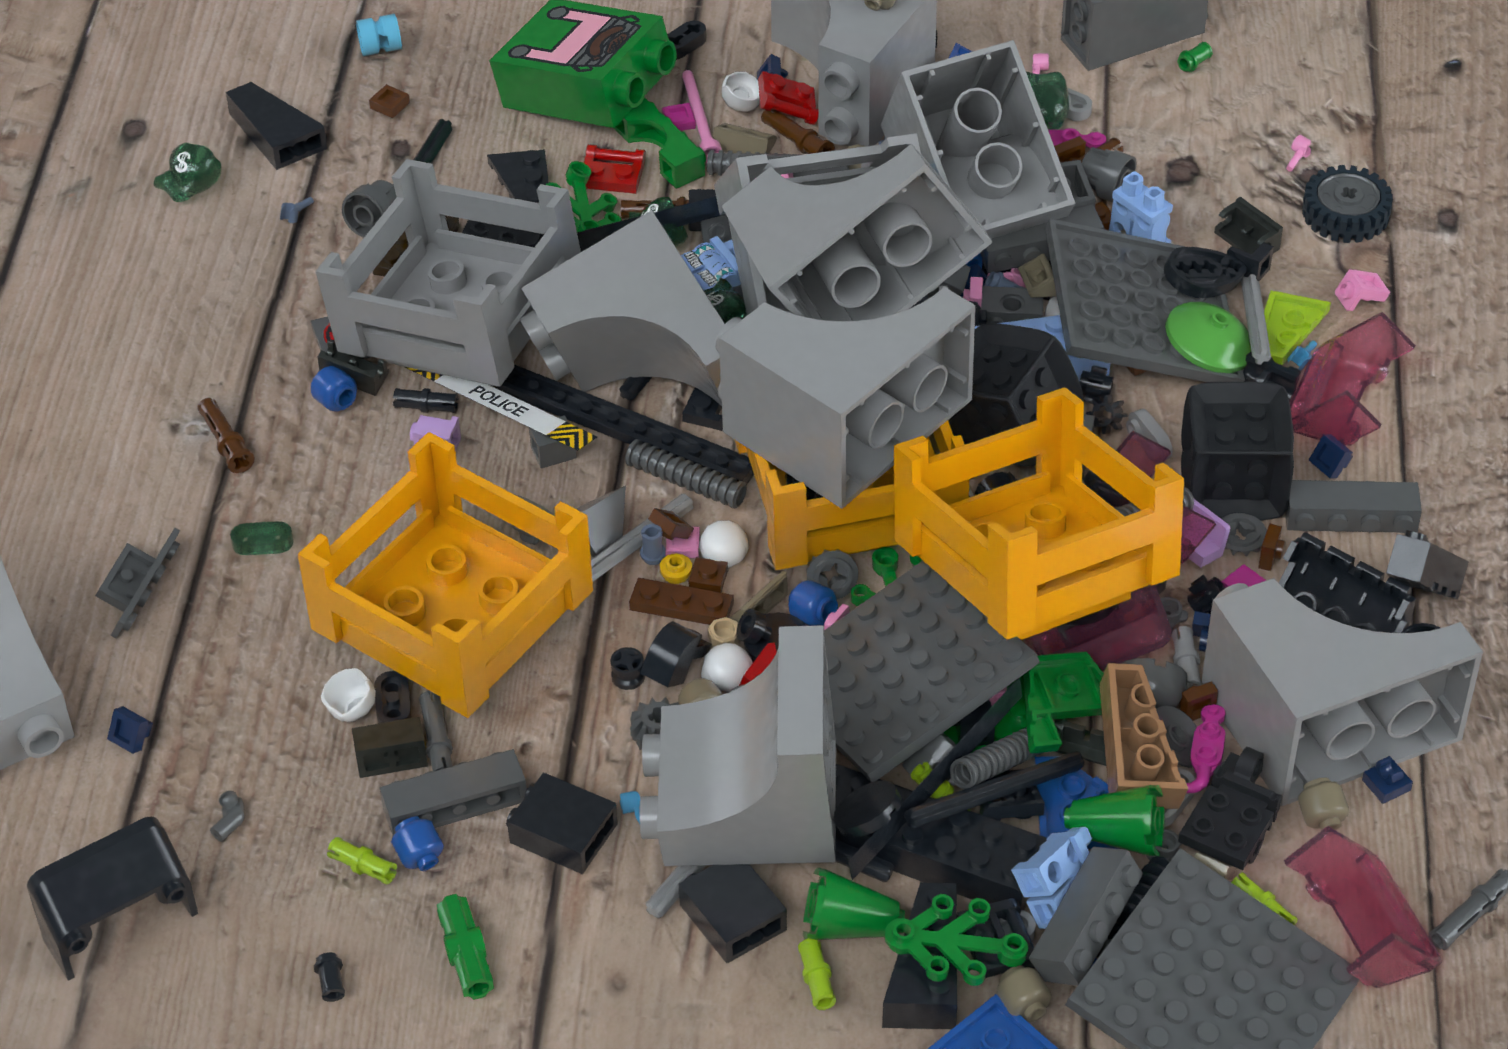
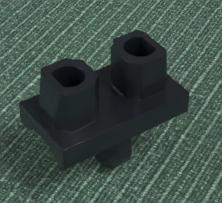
(1272, 373)

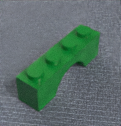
(679, 157)

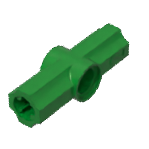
(465, 946)

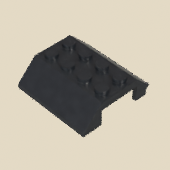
(1344, 592)

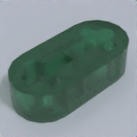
(261, 538)

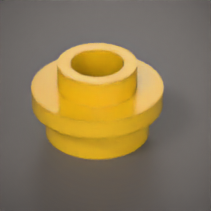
(675, 568)

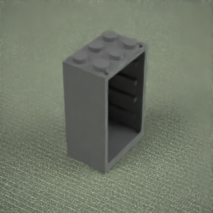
(1119, 29)

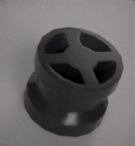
(627, 659)

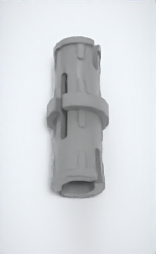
(1186, 655)

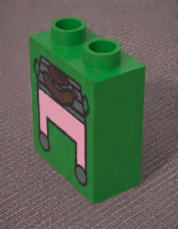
(583, 62)

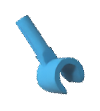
(1301, 355)
(630, 803)

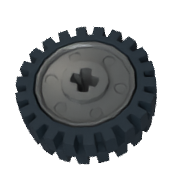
(1347, 203)

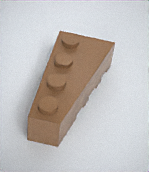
(1136, 736)

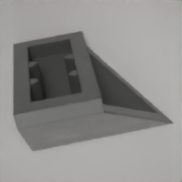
(605, 519)

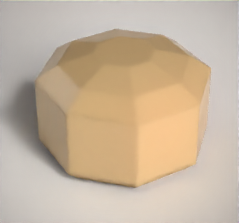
(723, 631)

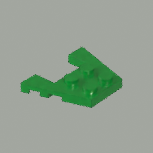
(1059, 689)

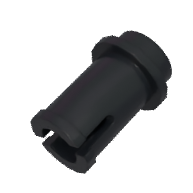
(328, 968)

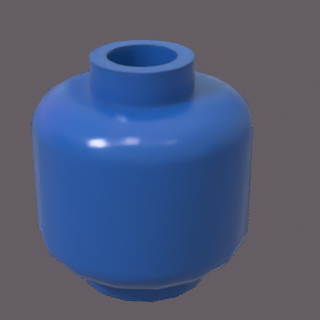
(334, 388)
(812, 602)
(417, 843)

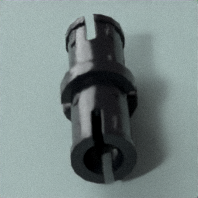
(425, 400)

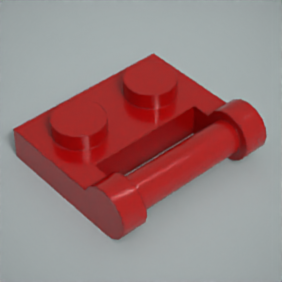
(787, 97)
(614, 176)

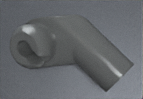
(232, 814)

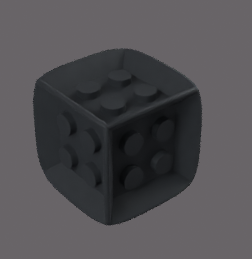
(1008, 374)
(1238, 448)

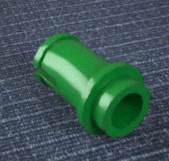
(1191, 59)

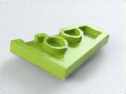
(1290, 321)

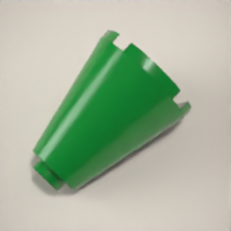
(1122, 819)
(846, 909)

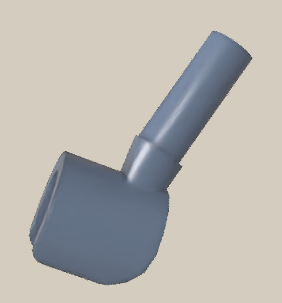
(290, 210)

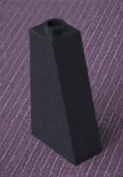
(275, 126)

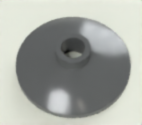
(1179, 733)

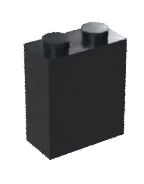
(562, 822)
(732, 908)

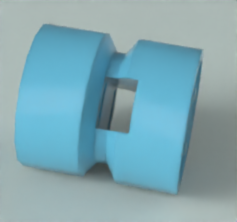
(379, 34)

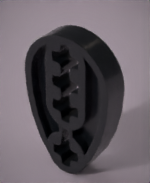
(1203, 271)

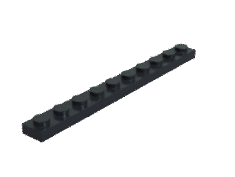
(622, 422)

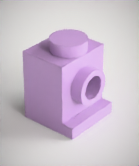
(445, 429)

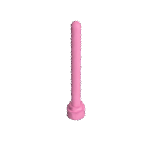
(707, 142)

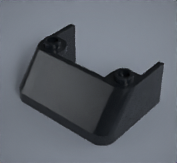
(103, 881)

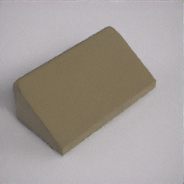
(743, 139)
(1038, 277)
(767, 597)

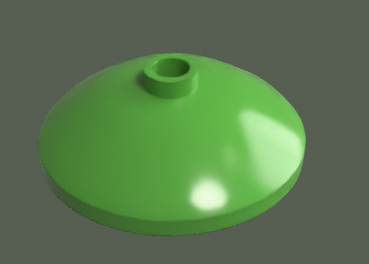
(1209, 336)

